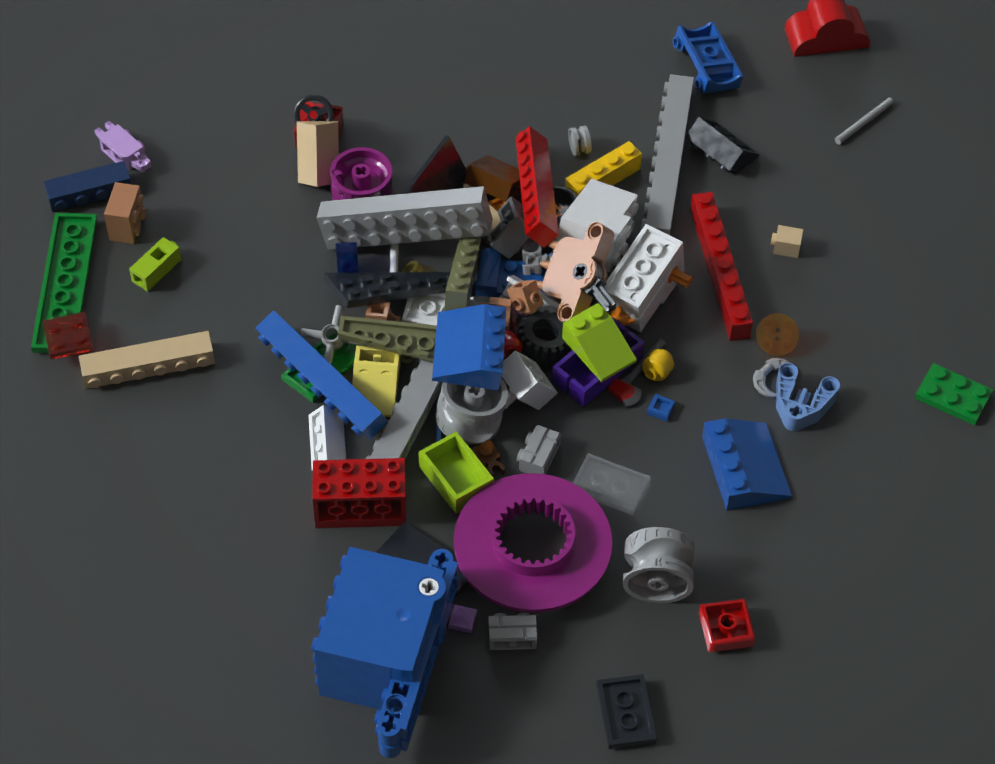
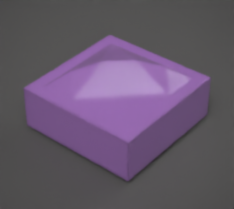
(462, 619)

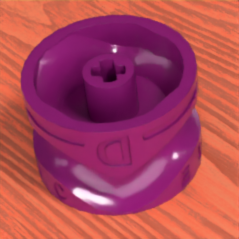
(361, 174)

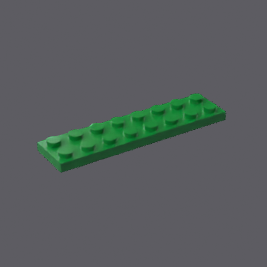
(65, 271)

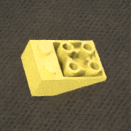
(377, 376)

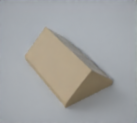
(316, 151)

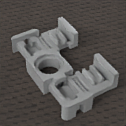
(533, 257)

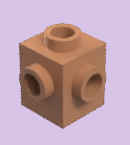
(525, 297)

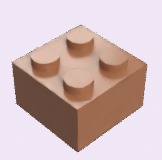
(124, 213)

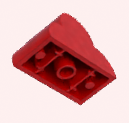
(826, 28)

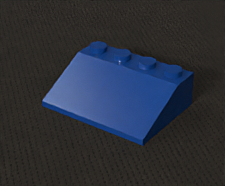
(470, 346)
(744, 463)

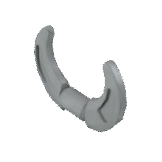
(759, 376)

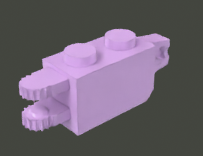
(123, 147)

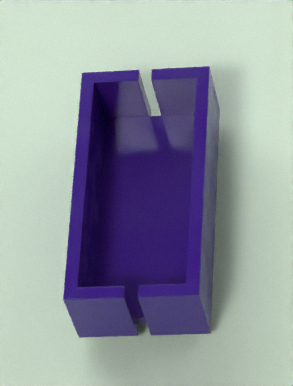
(583, 386)

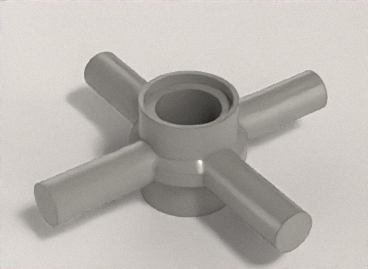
(331, 345)

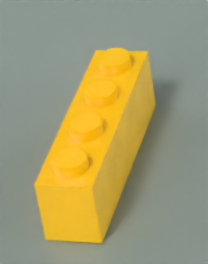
(607, 169)

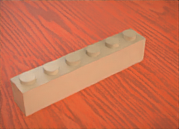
(146, 359)

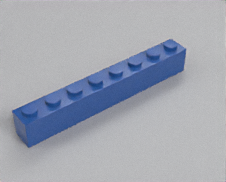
(321, 375)

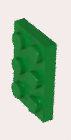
(953, 394)

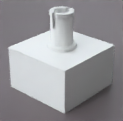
(526, 381)

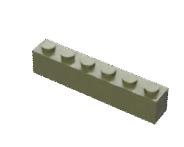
(463, 273)

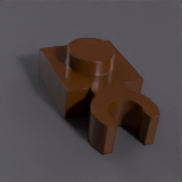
(489, 457)

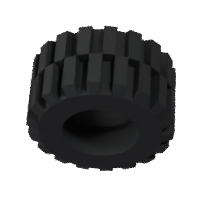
(542, 326)

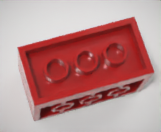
(359, 492)

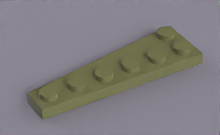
(394, 336)

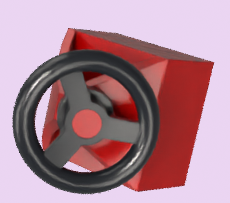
(317, 112)

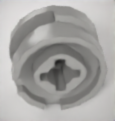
(579, 140)

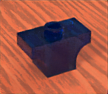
(347, 257)

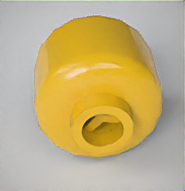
(658, 364)

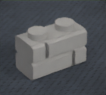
(539, 451)
(512, 631)

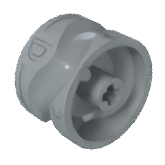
(471, 411)
(660, 565)

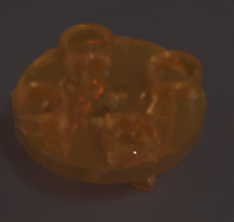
(787, 335)

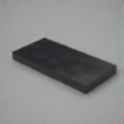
(415, 546)

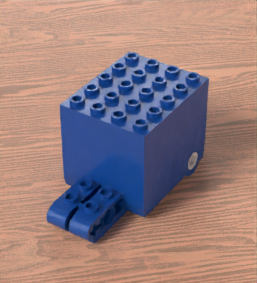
(385, 637)

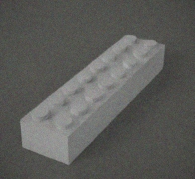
(406, 217)

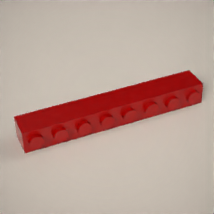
(536, 187)
(721, 266)

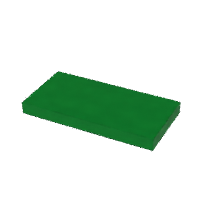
(342, 361)

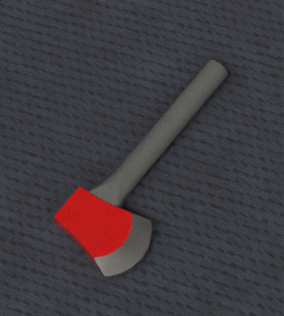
(622, 388)

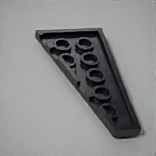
(371, 288)

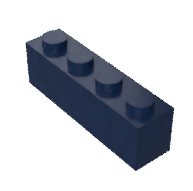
(85, 186)

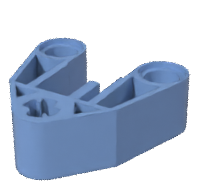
(797, 413)

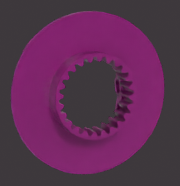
(528, 585)

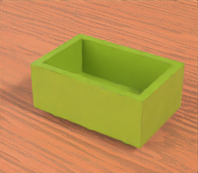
(454, 470)

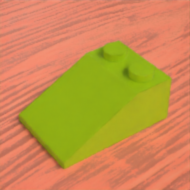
(598, 342)

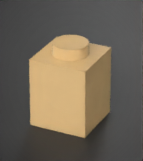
(787, 241)

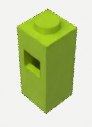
(155, 264)

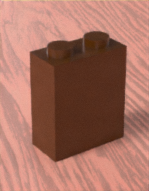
(495, 175)

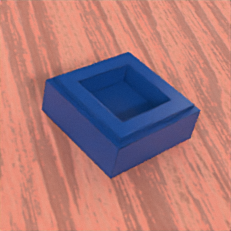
(661, 407)

